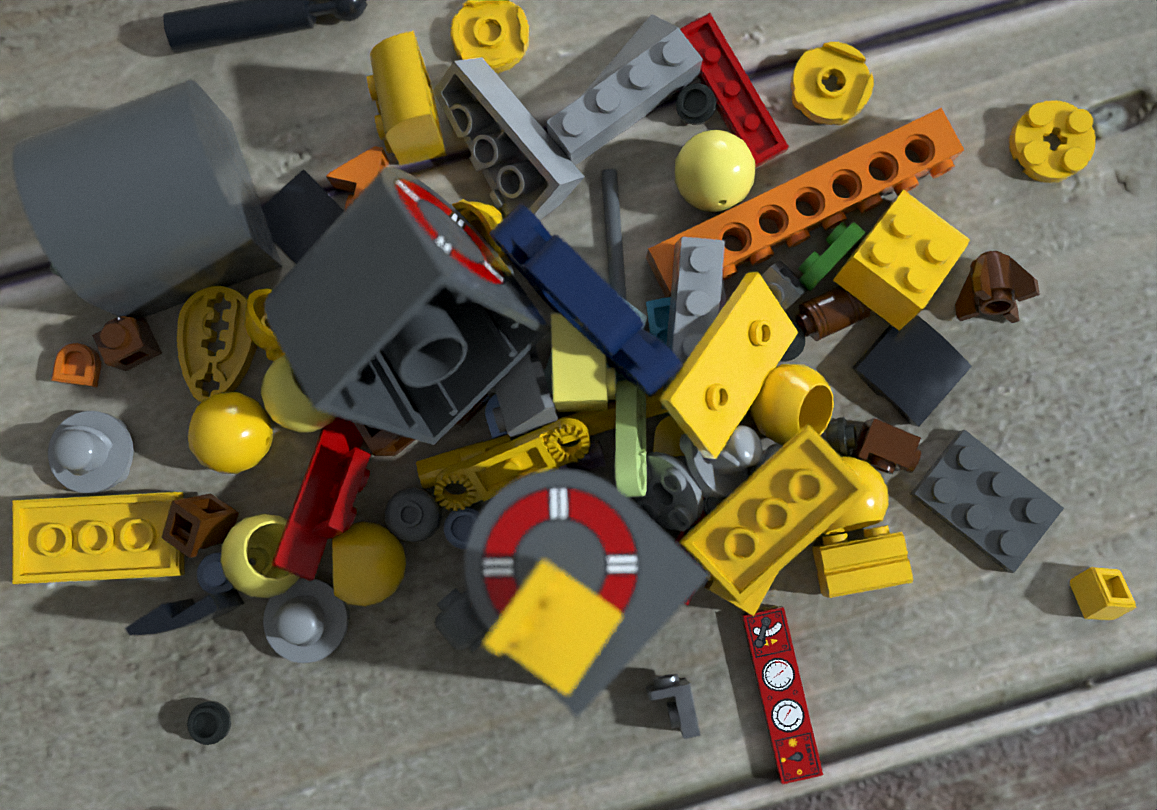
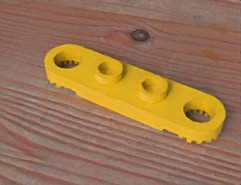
(498, 467)

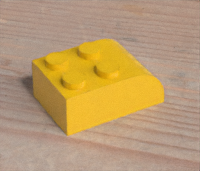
(404, 100)
(902, 260)

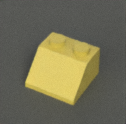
(579, 370)

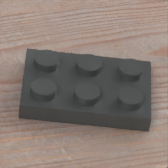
(987, 501)

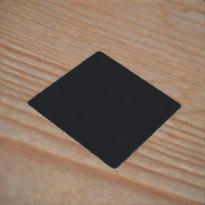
(300, 215)

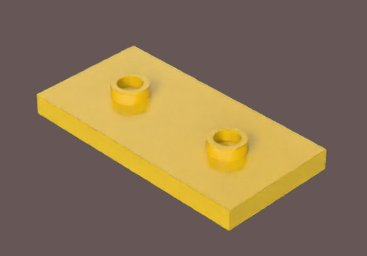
(729, 366)
(774, 514)
(93, 538)

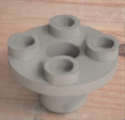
(91, 452)
(729, 470)
(671, 494)
(306, 621)

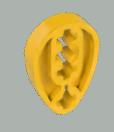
(195, 333)

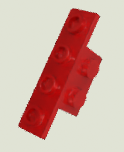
(324, 498)

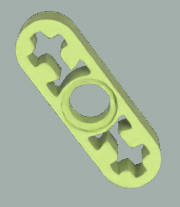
(630, 440)

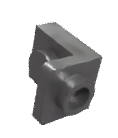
(783, 284)
(682, 709)

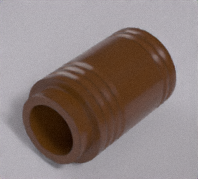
(830, 313)

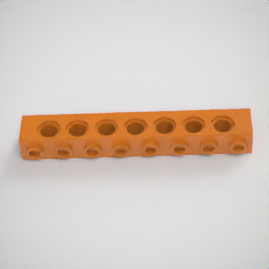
(927, 136)

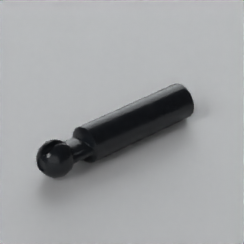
(249, 20)

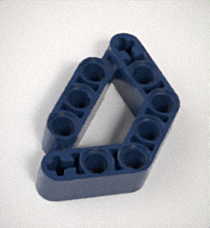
(585, 300)

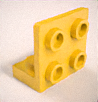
(554, 627)

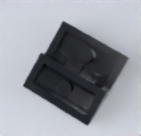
(912, 369)
(185, 613)

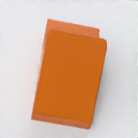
(358, 172)

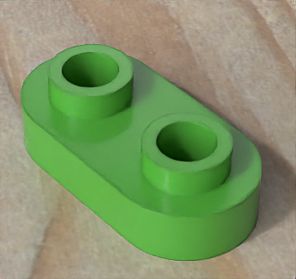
(817, 266)

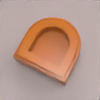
(77, 365)

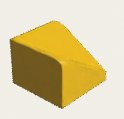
(1102, 594)

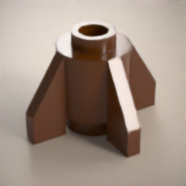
(995, 285)

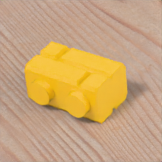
(862, 563)

